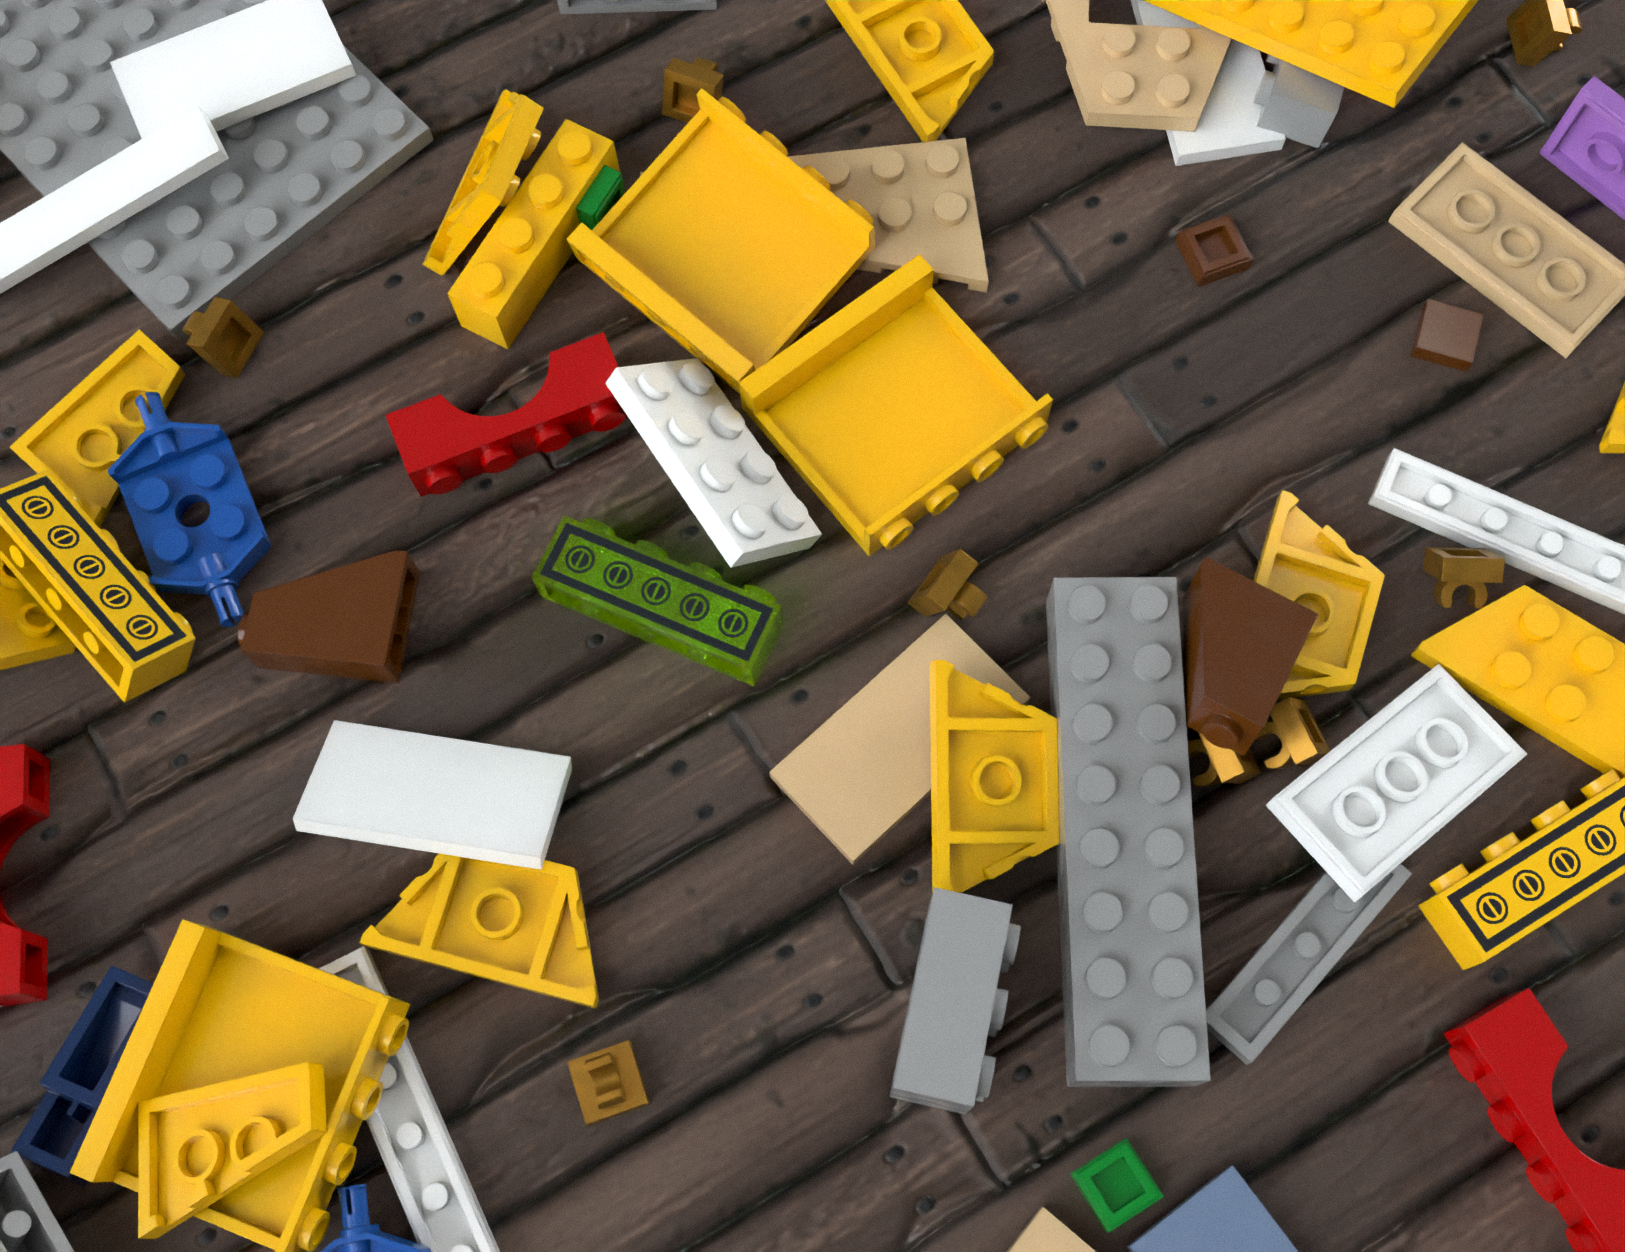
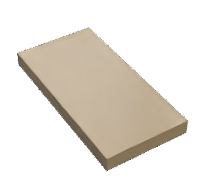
(1513, 249)
(875, 752)

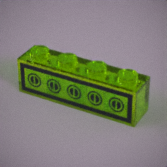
(659, 598)

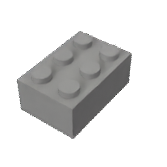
(955, 1002)

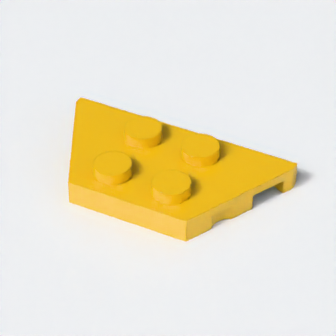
(921, 53)
(488, 178)
(1331, 580)
(1542, 672)
(988, 780)
(496, 925)

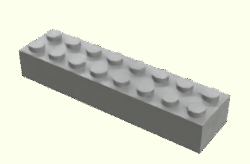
(1125, 836)

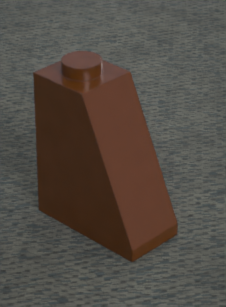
(336, 621)
(1237, 653)

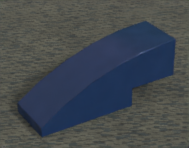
(82, 1074)

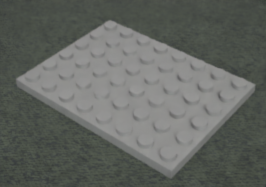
(236, 221)

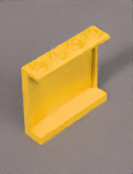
(727, 242)
(892, 408)
(235, 1013)

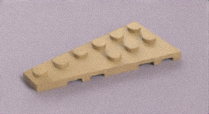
(918, 204)

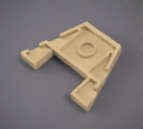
(1137, 71)

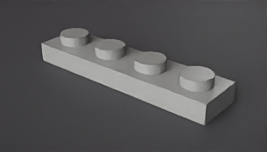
(1294, 962)

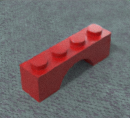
(450, 446)
(22, 805)
(1513, 1060)

